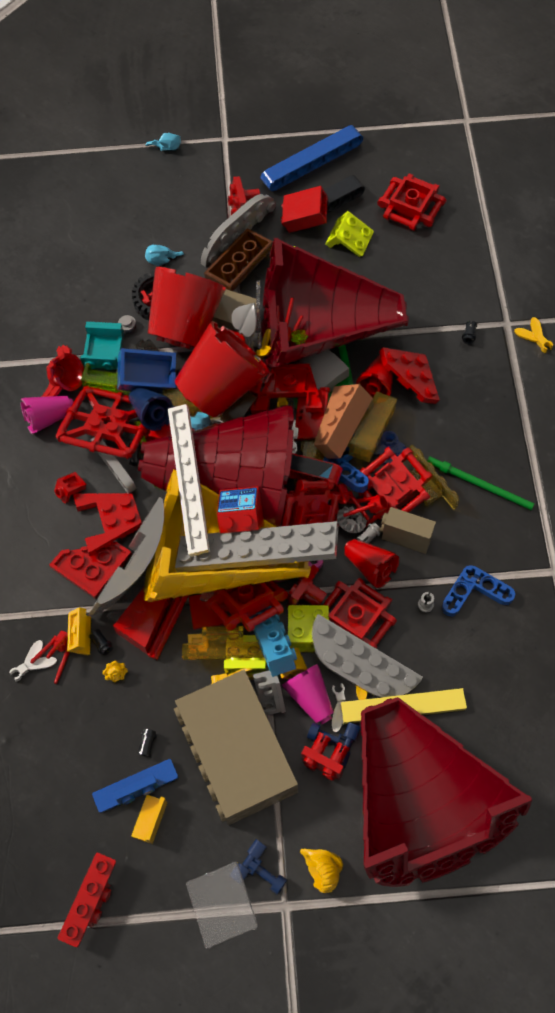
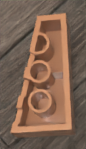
(341, 419)

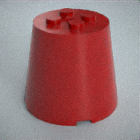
(182, 307)
(219, 371)

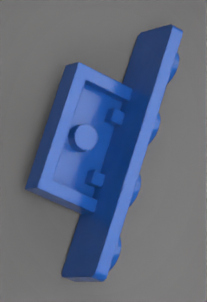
(136, 785)

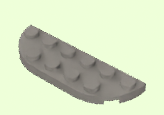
(235, 225)
(360, 661)

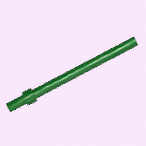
(446, 467)

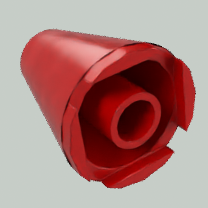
(376, 378)
(372, 561)

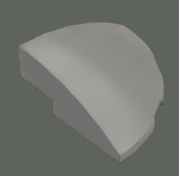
(326, 369)

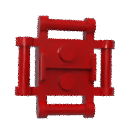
(411, 201)
(396, 481)
(311, 506)
(246, 601)
(359, 612)

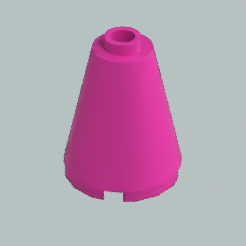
(44, 411)
(311, 694)

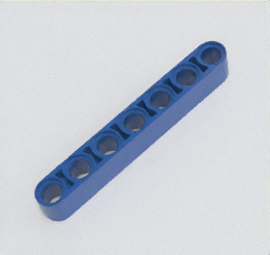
(311, 158)

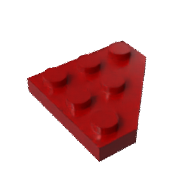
(412, 372)
(87, 571)

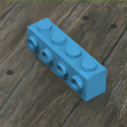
(275, 645)

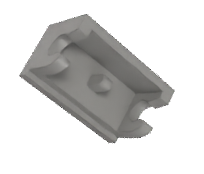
(269, 692)

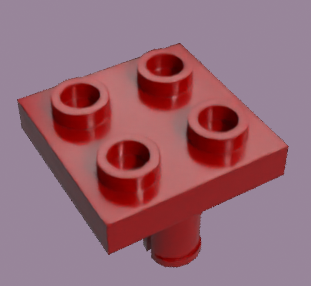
(238, 195)
(306, 590)
(330, 767)

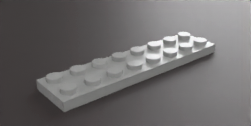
(263, 547)

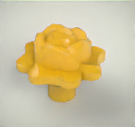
(115, 671)

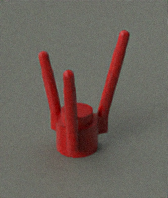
(288, 318)
(345, 496)
(377, 505)
(59, 643)

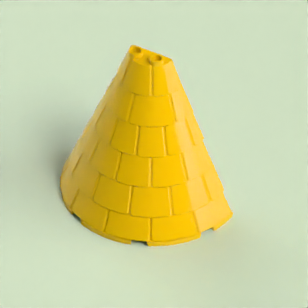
(164, 581)

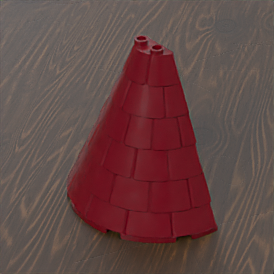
(333, 302)
(234, 455)
(427, 798)

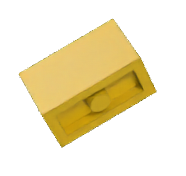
(78, 632)
(149, 819)

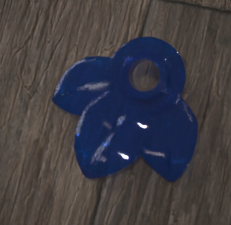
(396, 446)

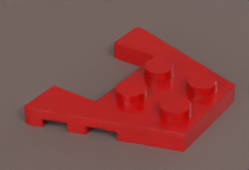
(289, 381)
(117, 515)

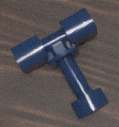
(346, 739)
(253, 863)

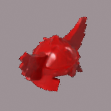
(64, 372)

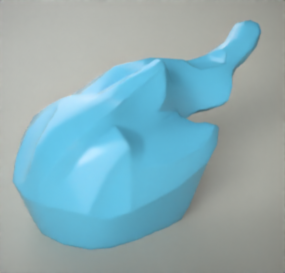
(167, 142)
(158, 254)
(200, 420)

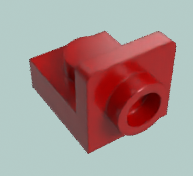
(68, 486)

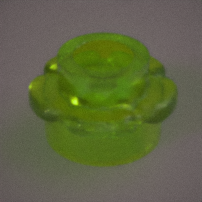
(299, 337)

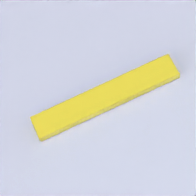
(424, 703)

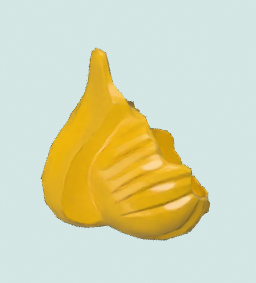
(324, 868)

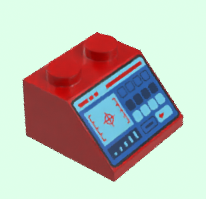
(240, 510)

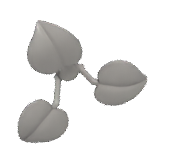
(245, 319)

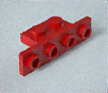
(88, 901)

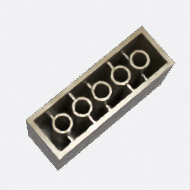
(235, 747)

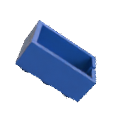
(146, 370)

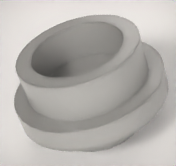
(128, 323)

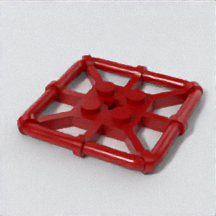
(95, 426)

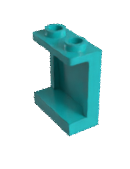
(102, 345)

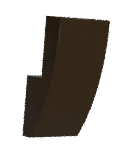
(240, 407)

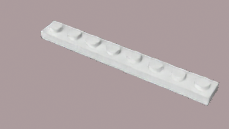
(188, 481)

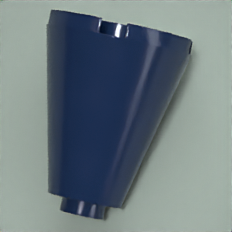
(150, 408)

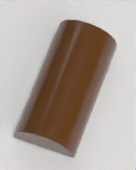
(239, 259)

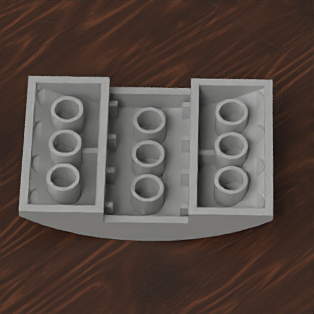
(145, 546)

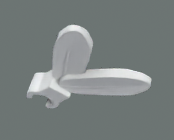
(40, 663)
(337, 719)

